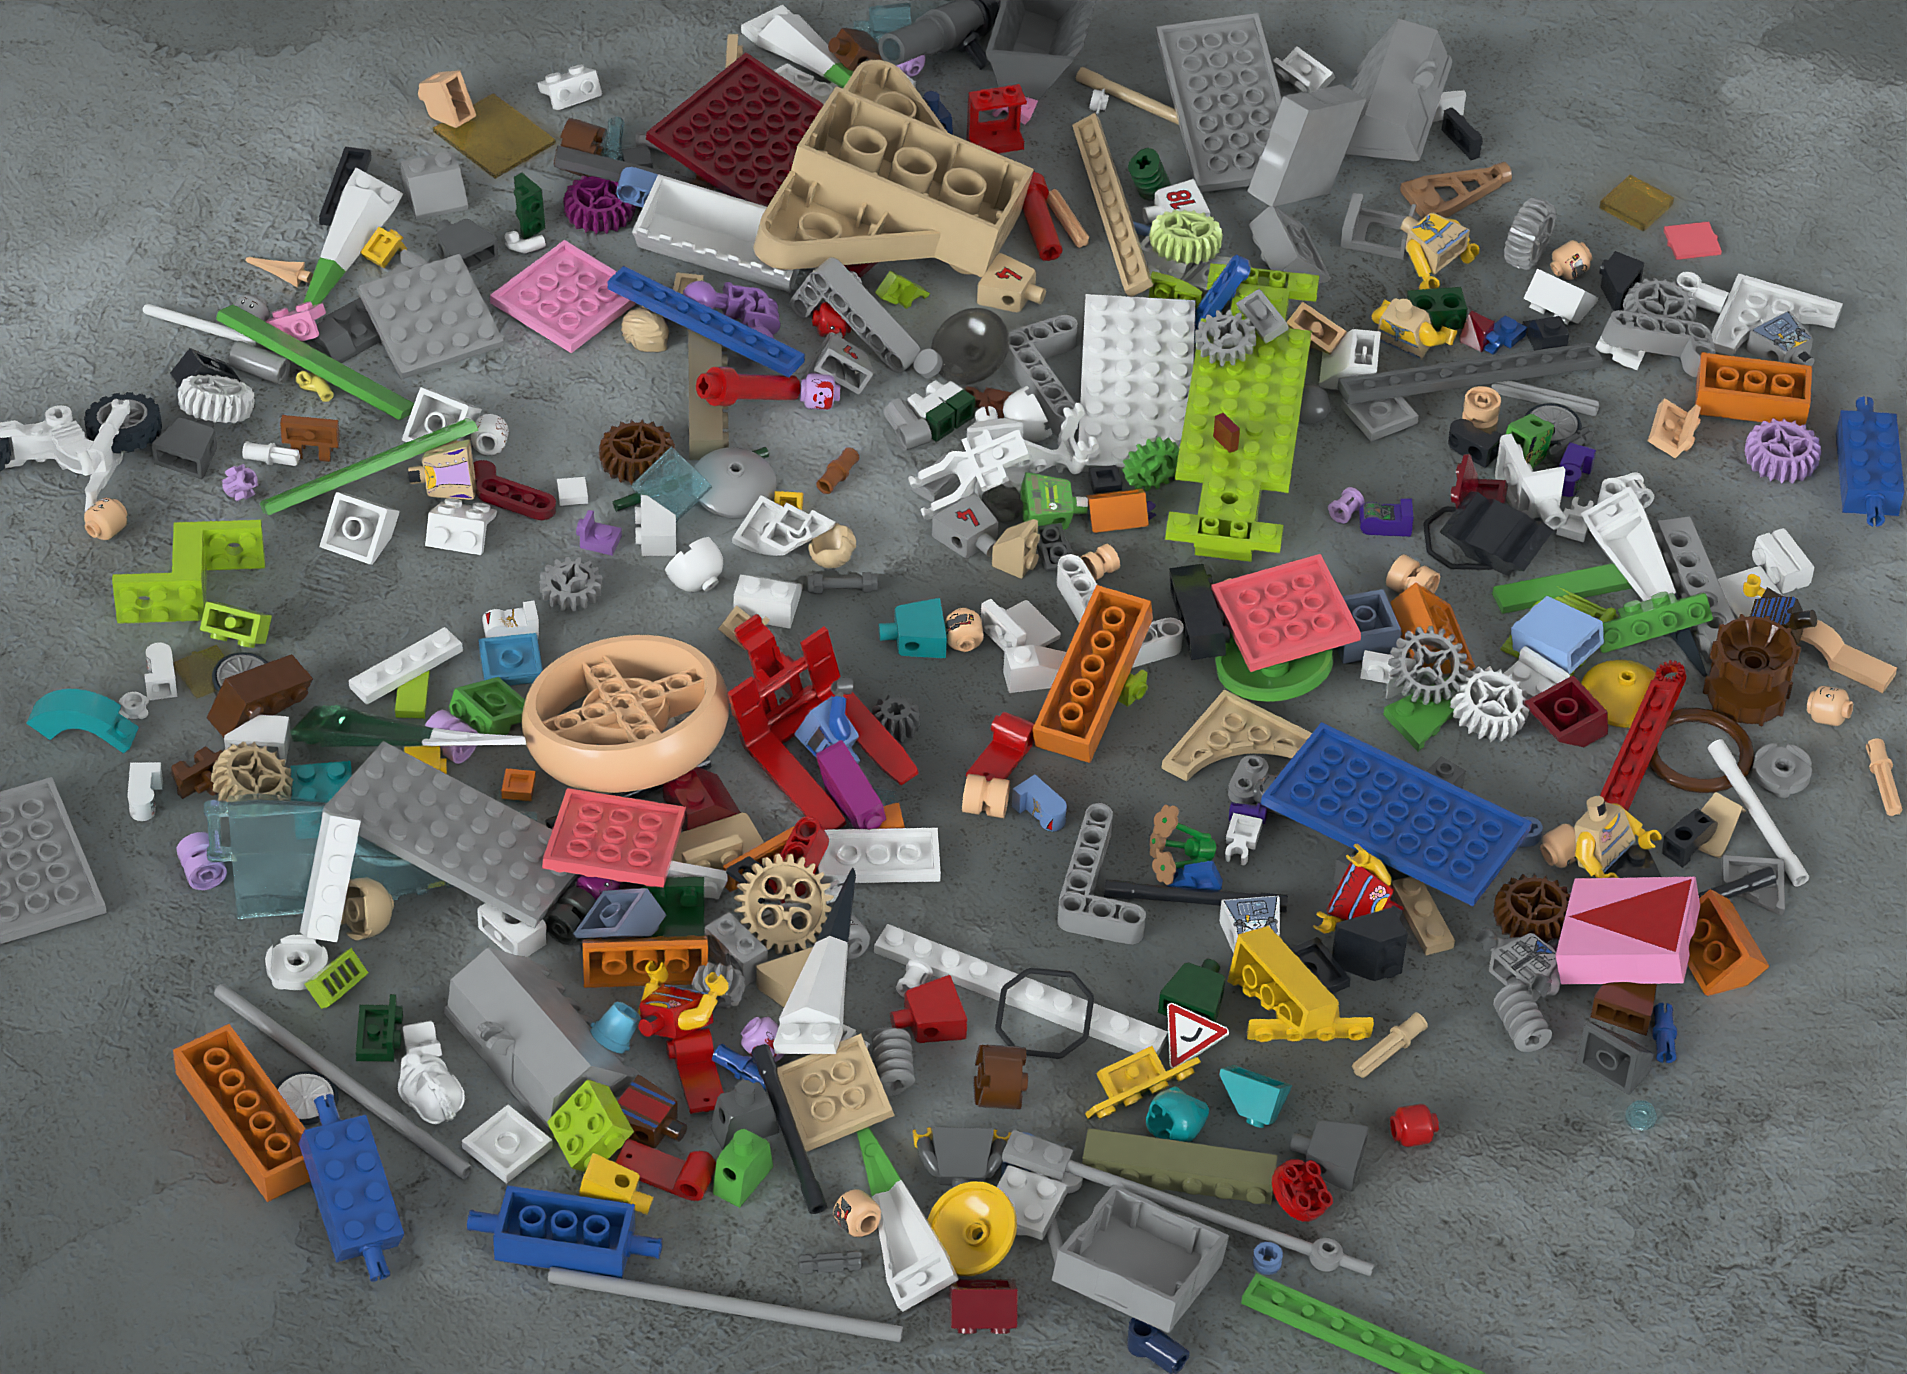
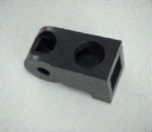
(1470, 440)
(1688, 836)

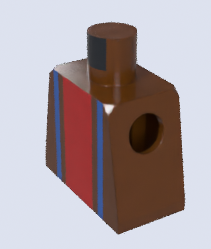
(651, 1113)

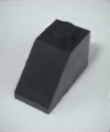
(1618, 276)
(1547, 333)
(199, 363)

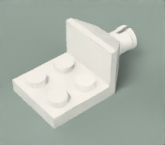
(997, 429)
(1529, 491)

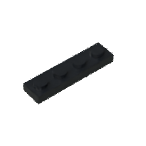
(350, 159)

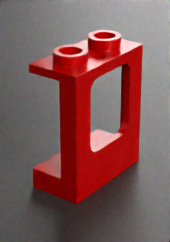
(1000, 134)

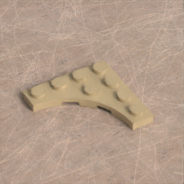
(1232, 729)

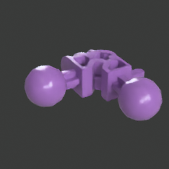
(739, 302)

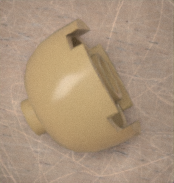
(366, 908)

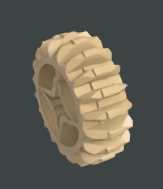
(250, 771)

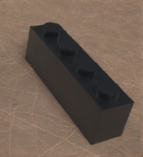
(1198, 611)

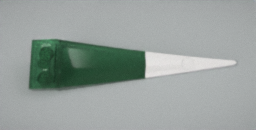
(353, 728)

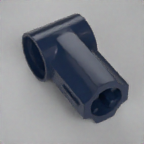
(1155, 1345)

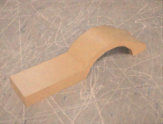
(1847, 659)

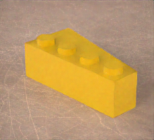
(1281, 981)

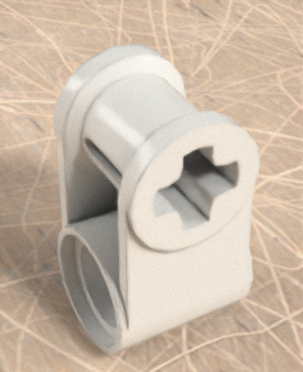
(1615, 485)

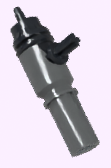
(941, 30)

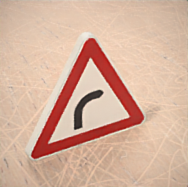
(1190, 1034)

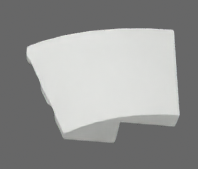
(779, 529)

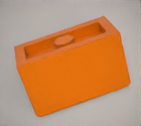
(1118, 510)

